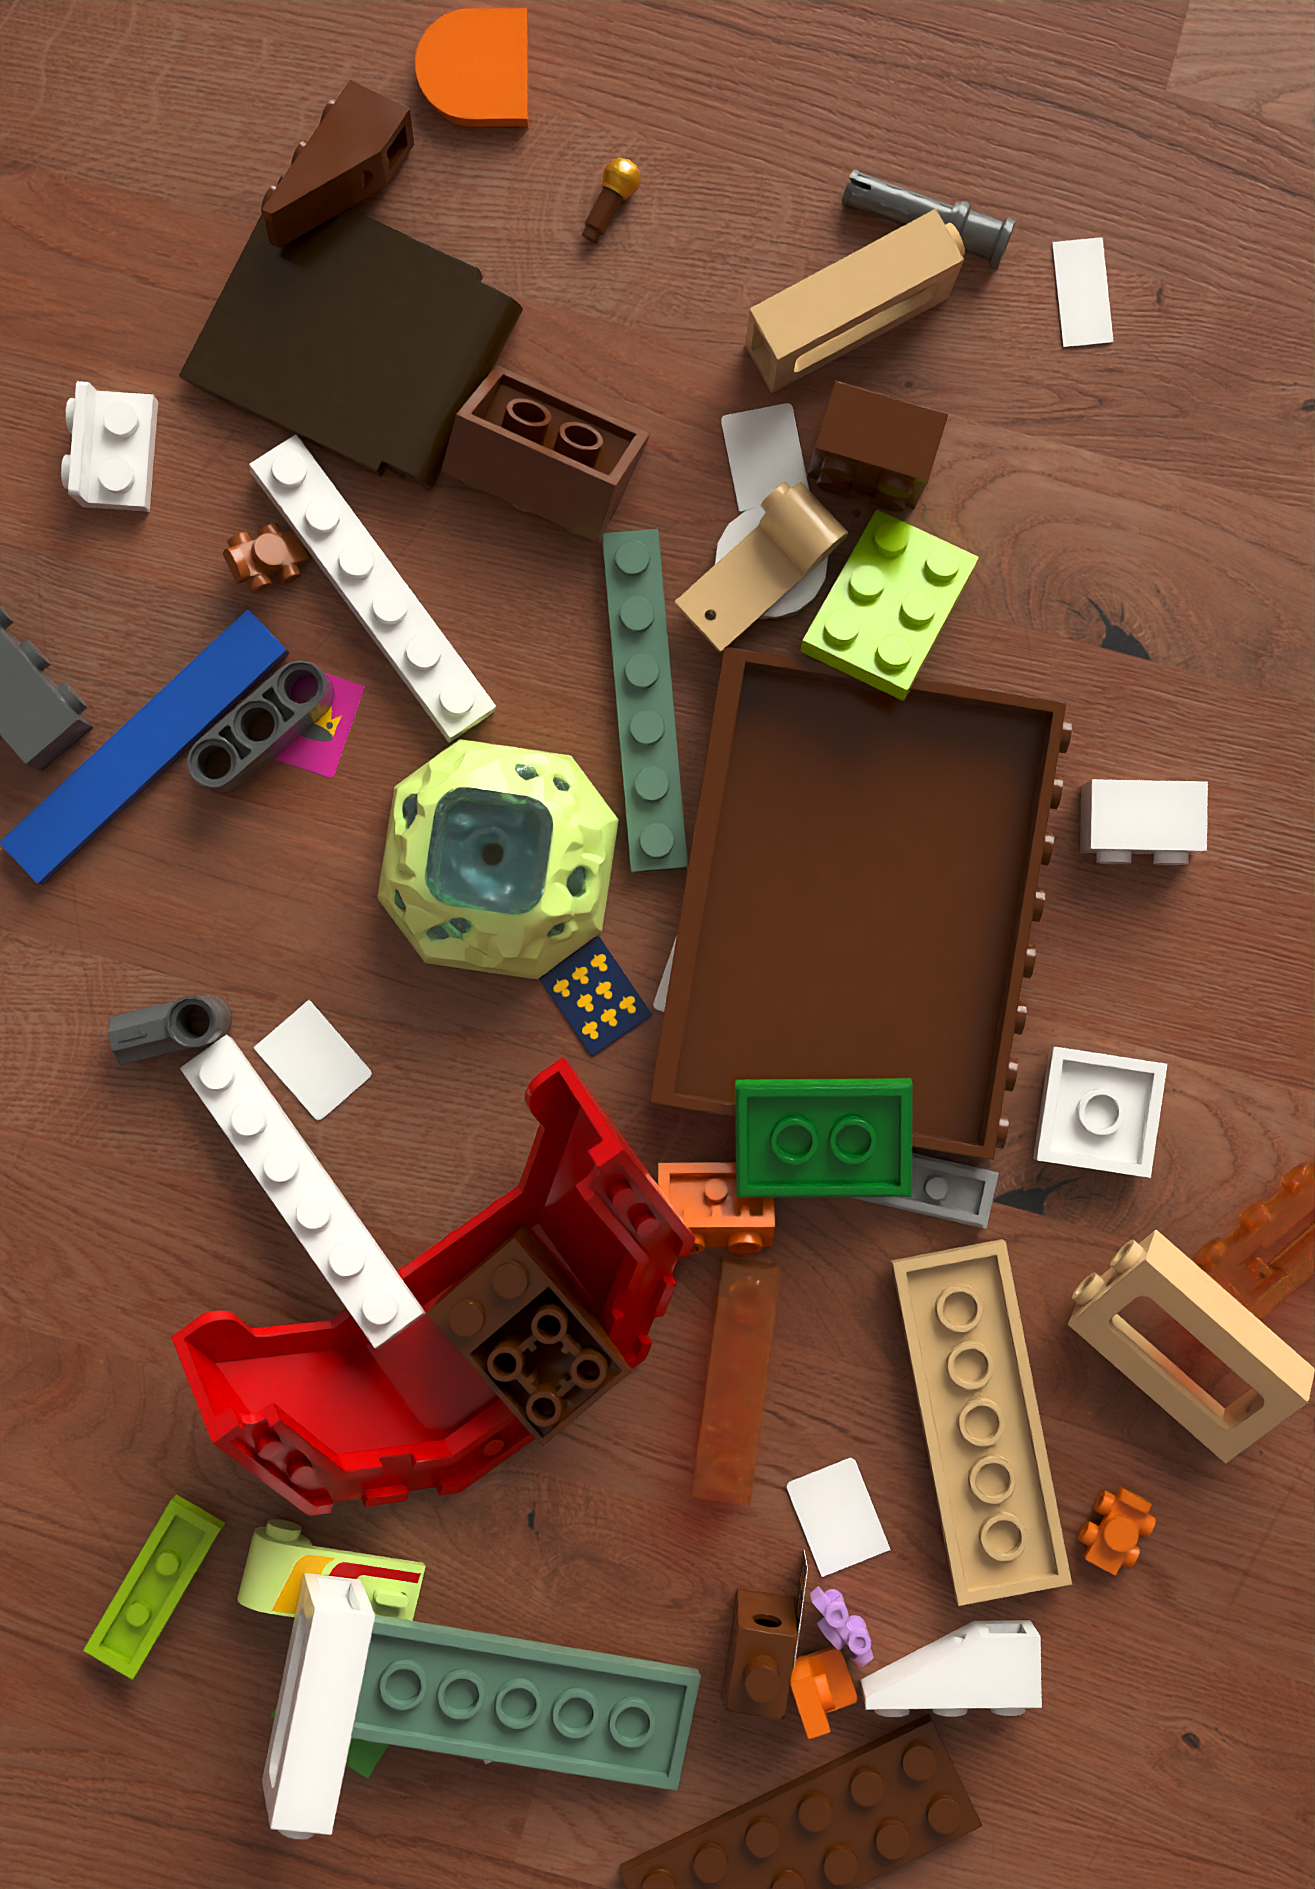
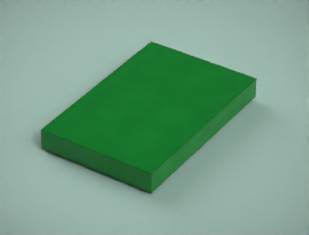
(823, 1137)

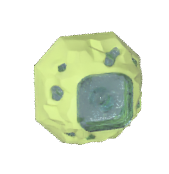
(533, 903)

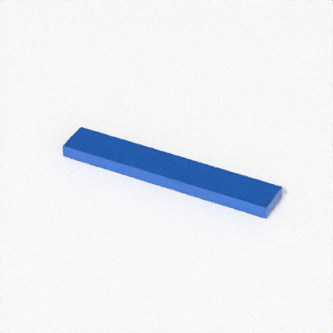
(144, 747)

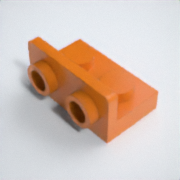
(709, 1207)

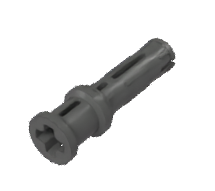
(979, 232)

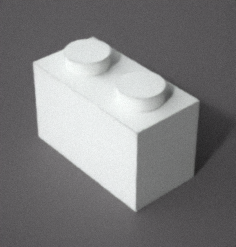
(1143, 819)

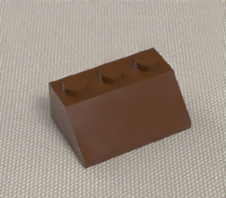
(543, 452)

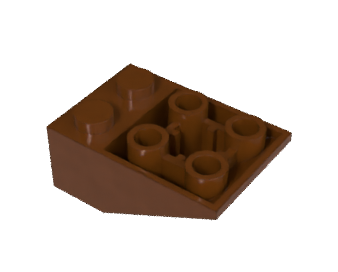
(530, 1335)

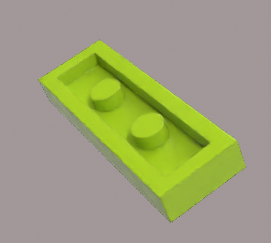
(154, 1587)

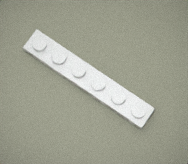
(372, 588)
(303, 1192)

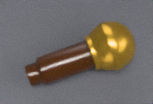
(619, 181)

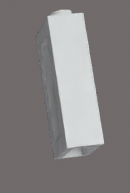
(317, 1705)

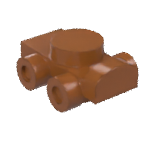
(267, 554)

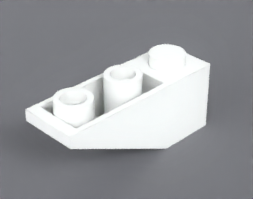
(969, 1668)

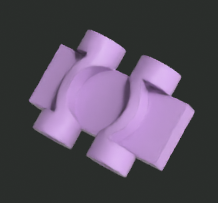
(841, 1628)

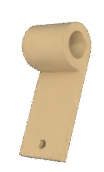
(763, 567)

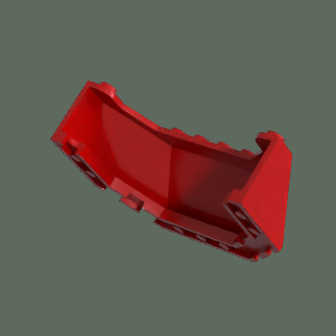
(348, 1421)

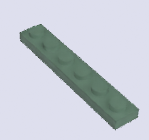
(644, 701)

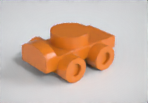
(1118, 1533)

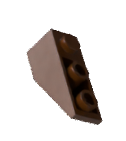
(343, 162)

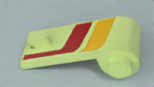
(283, 1554)

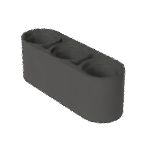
(233, 732)

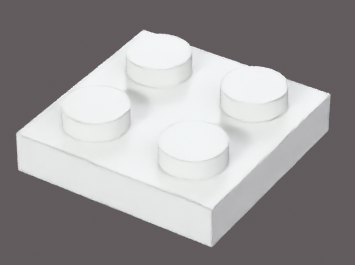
(1100, 1111)

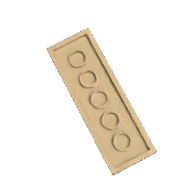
(981, 1422)

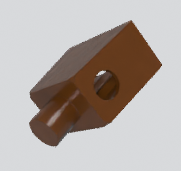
(760, 1656)

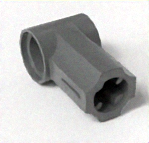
(166, 1028)

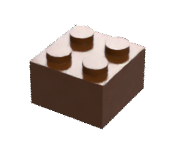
(876, 447)

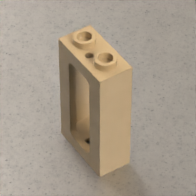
(854, 300)
(1166, 1275)

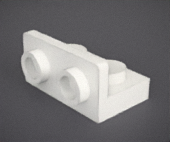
(110, 448)

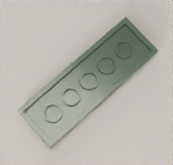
(525, 1703)

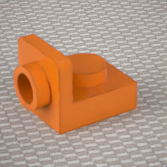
(821, 1686)

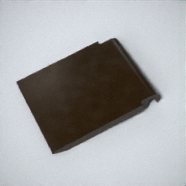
(354, 342)

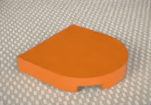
(477, 67)

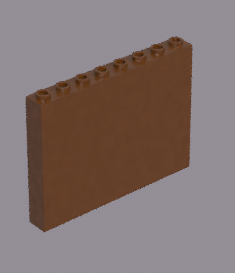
(862, 893)

